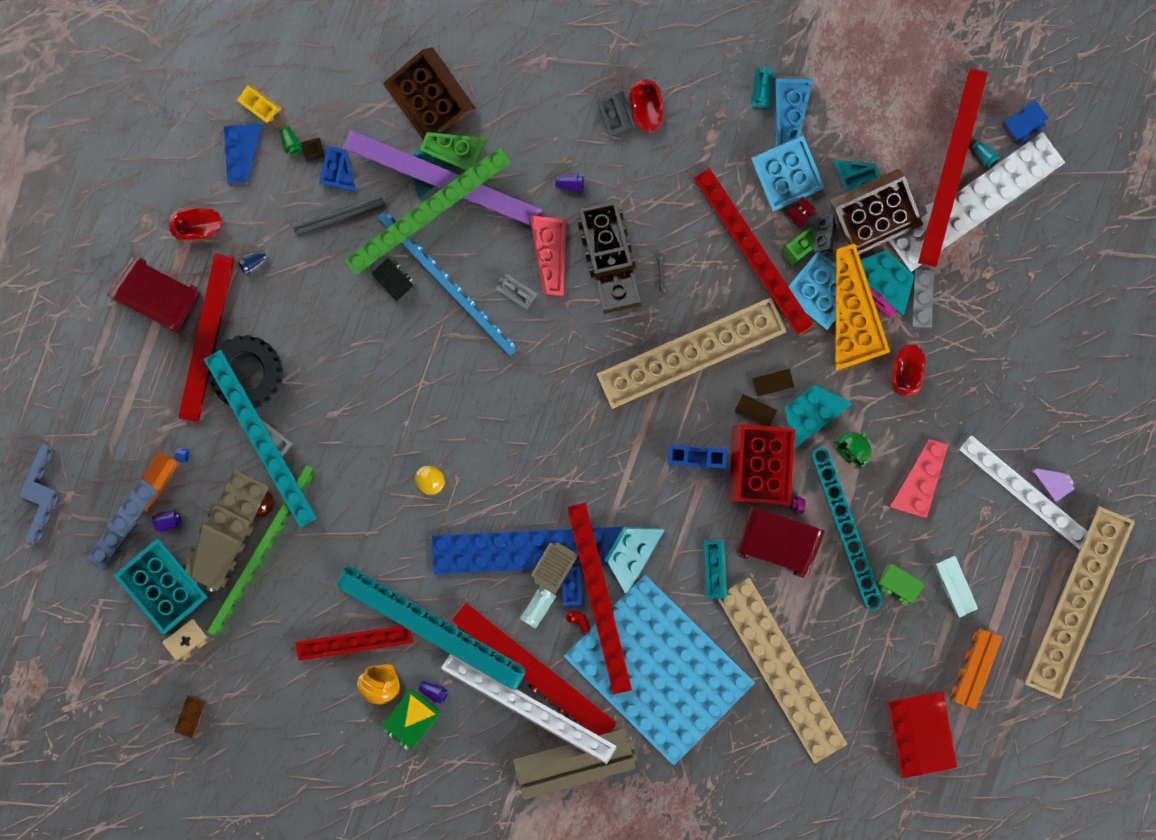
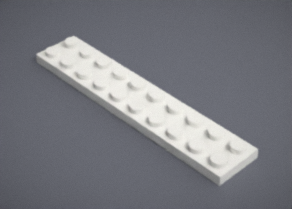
(985, 196)

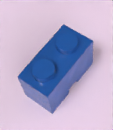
(1021, 125)

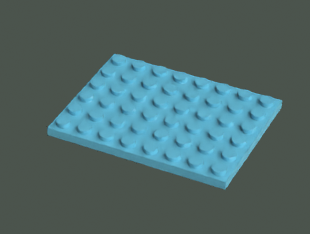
(674, 671)

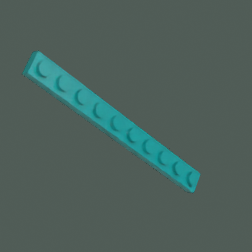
(260, 438)

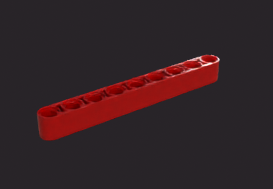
(206, 337)

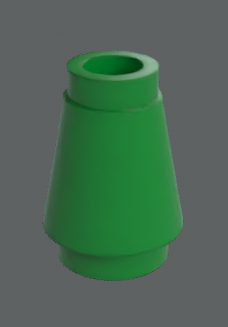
(290, 142)

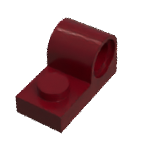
(801, 212)

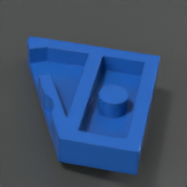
(336, 170)

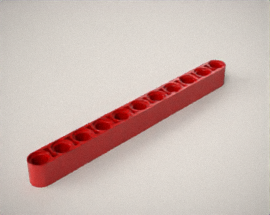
(952, 167)

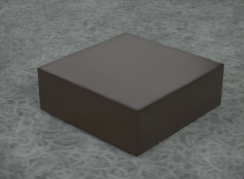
(312, 149)

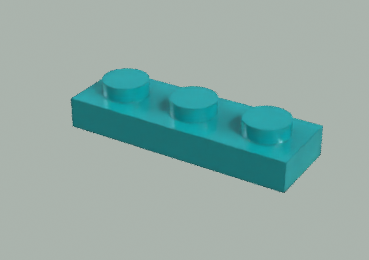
(715, 569)

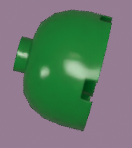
(854, 448)

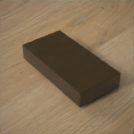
(773, 382)
(755, 410)

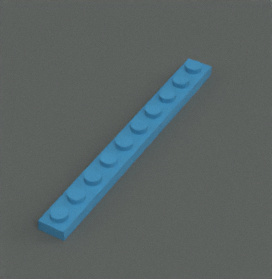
(453, 289)

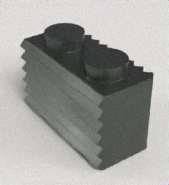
(393, 279)

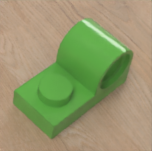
(799, 246)

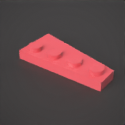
(550, 245)
(919, 487)

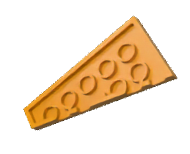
(857, 323)

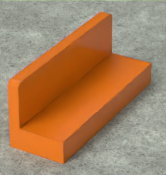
(158, 474)

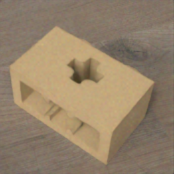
(175, 642)

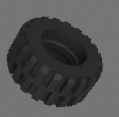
(267, 356)

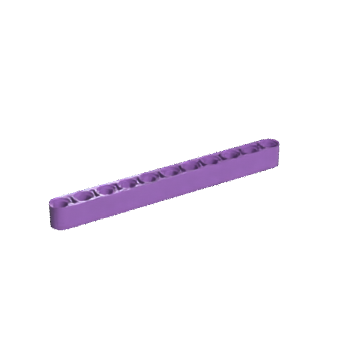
(438, 177)

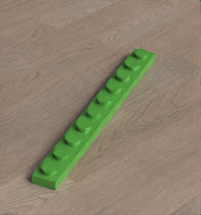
(427, 210)
(257, 558)

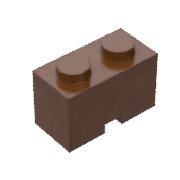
(191, 716)

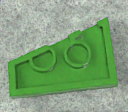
(454, 149)

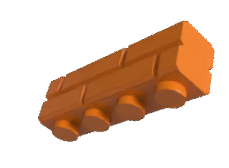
(977, 668)

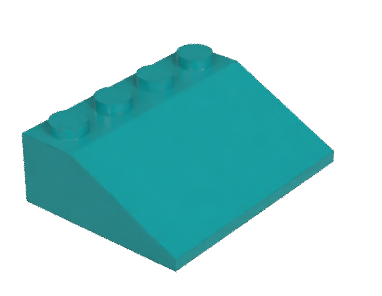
(160, 586)

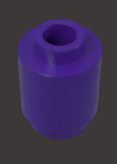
(166, 520)

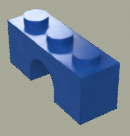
(697, 457)

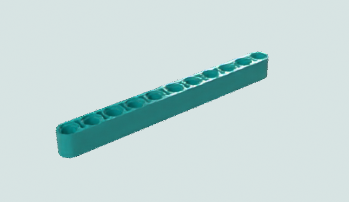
(431, 627)

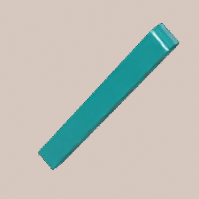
(846, 538)

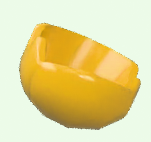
(429, 480)

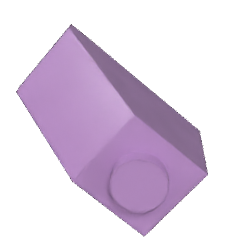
(1053, 483)

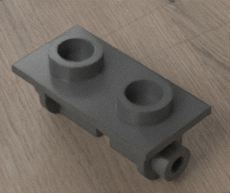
(824, 233)

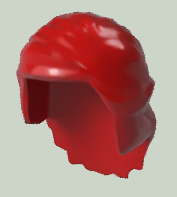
(646, 104)
(194, 223)
(908, 371)

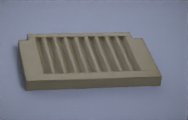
(553, 567)

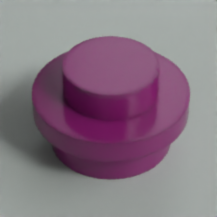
(798, 505)

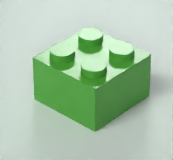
(900, 584)

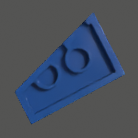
(240, 150)

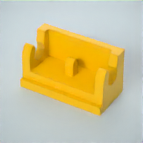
(259, 103)

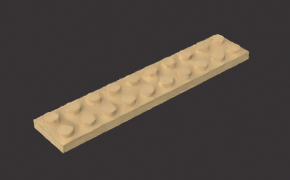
(691, 353)
(1079, 602)
(782, 671)

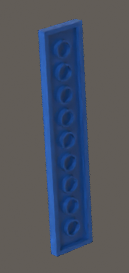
(508, 549)

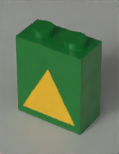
(410, 719)

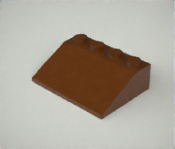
(429, 94)
(876, 211)

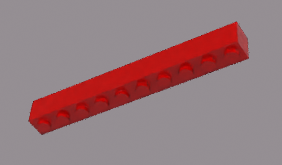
(537, 674)

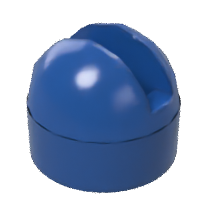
(182, 455)

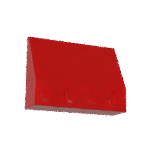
(761, 464)
(921, 734)

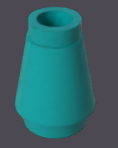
(985, 154)

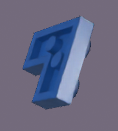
(572, 587)

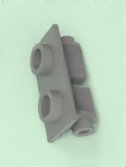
(516, 291)

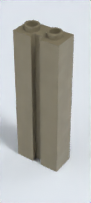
(570, 766)

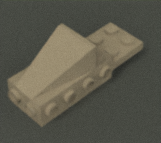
(225, 531)

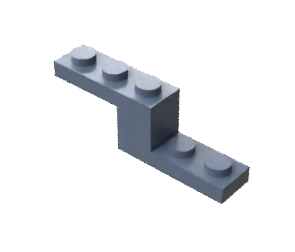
(38, 494)
(122, 524)

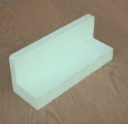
(956, 586)

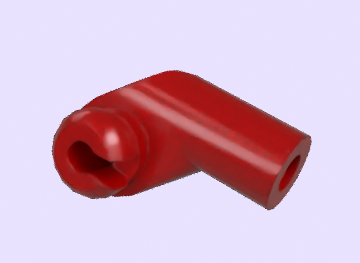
(579, 619)

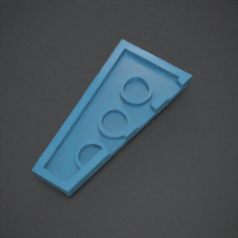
(790, 107)

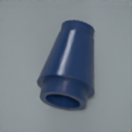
(252, 261)

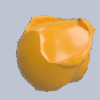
(379, 684)

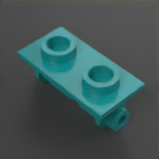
(762, 88)

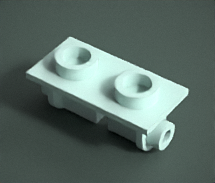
(538, 607)

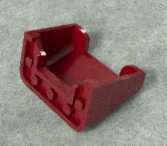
(154, 294)
(779, 541)

